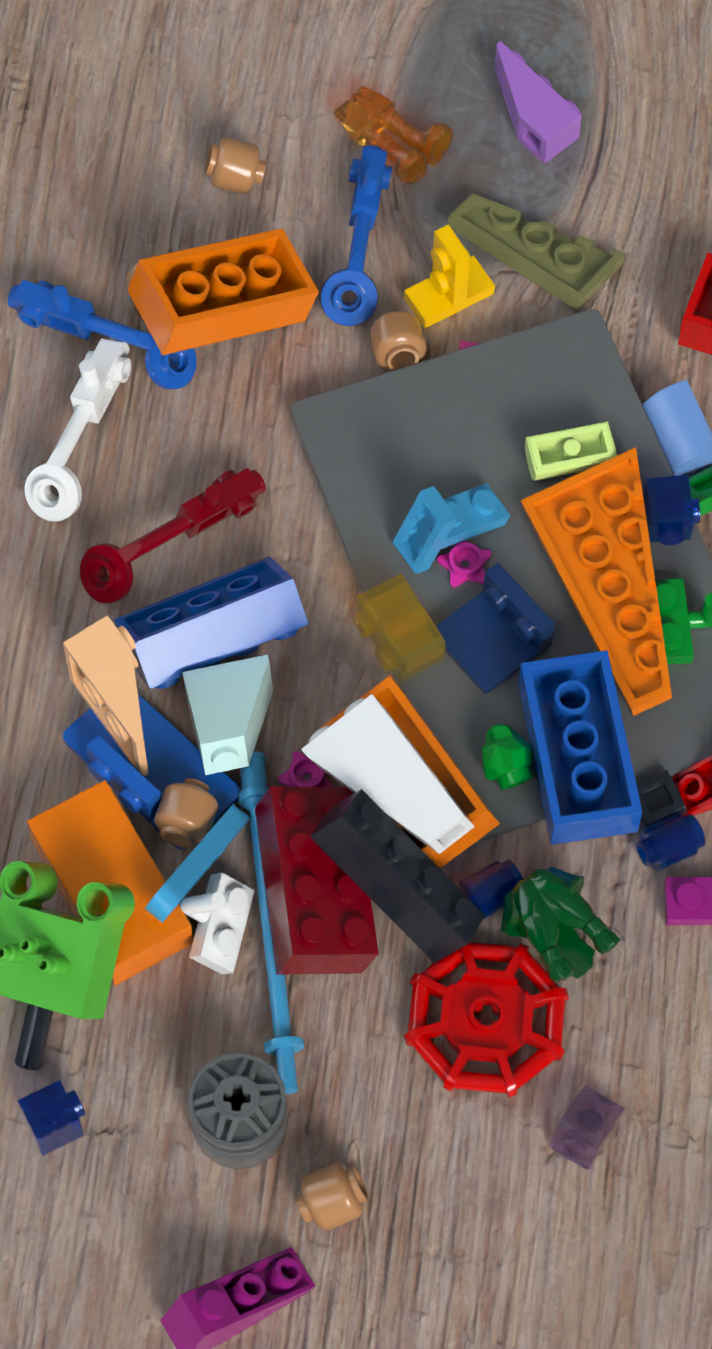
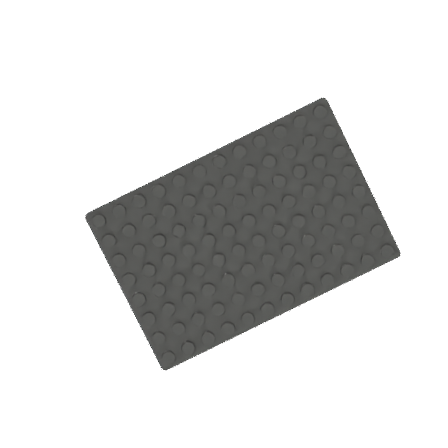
(465, 426)

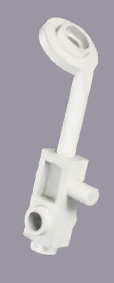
(99, 379)

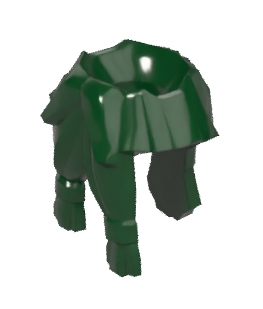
(546, 912)

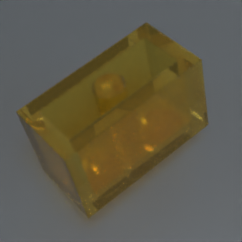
(399, 628)

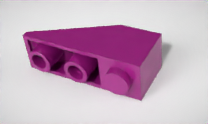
(236, 1301)

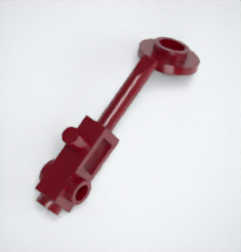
(226, 496)

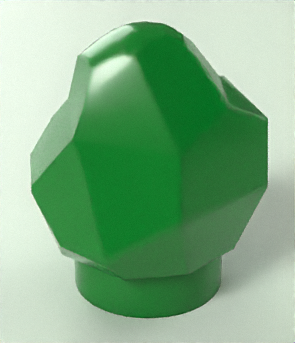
(506, 757)

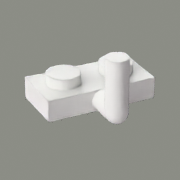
(220, 920)

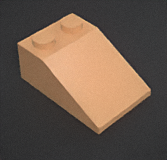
(105, 676)

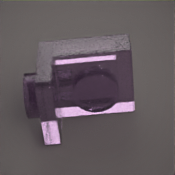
(586, 1127)

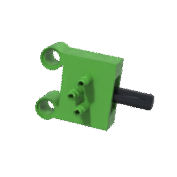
(54, 956)

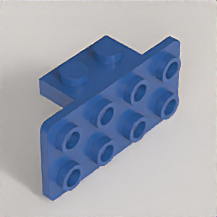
(169, 761)

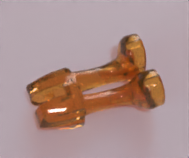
(372, 113)

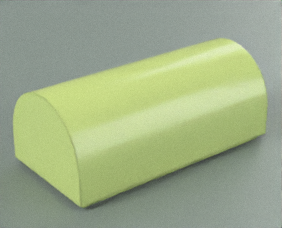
(568, 450)

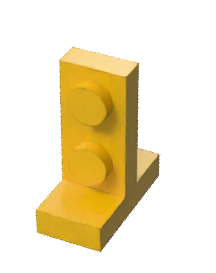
(453, 283)

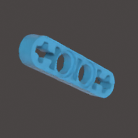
(197, 863)

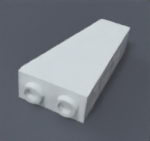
(375, 755)

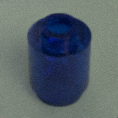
(670, 841)
(490, 885)

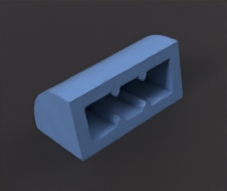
(680, 429)

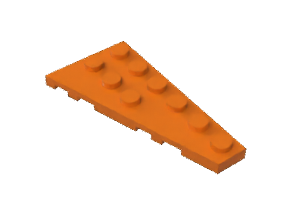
(603, 555)

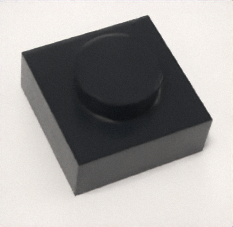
(659, 799)

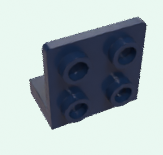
(496, 631)

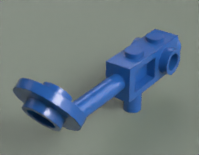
(370, 177)
(56, 309)

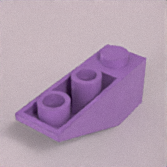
(538, 113)

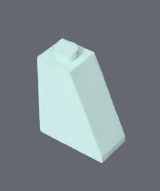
(228, 710)

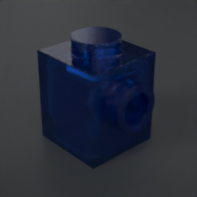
(670, 509)
(52, 1116)

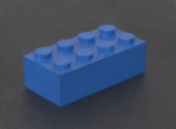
(579, 747)

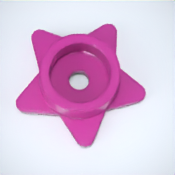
(465, 552)
(300, 766)

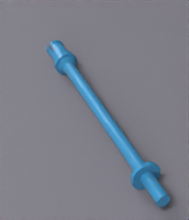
(283, 1044)

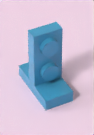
(444, 522)

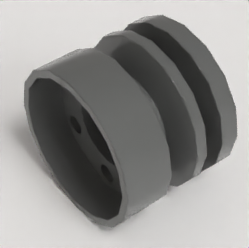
(242, 1136)

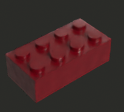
(314, 908)

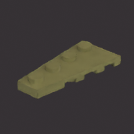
(555, 262)

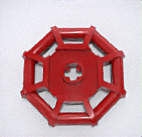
(486, 1042)

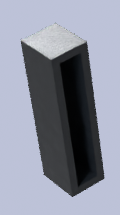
(398, 876)

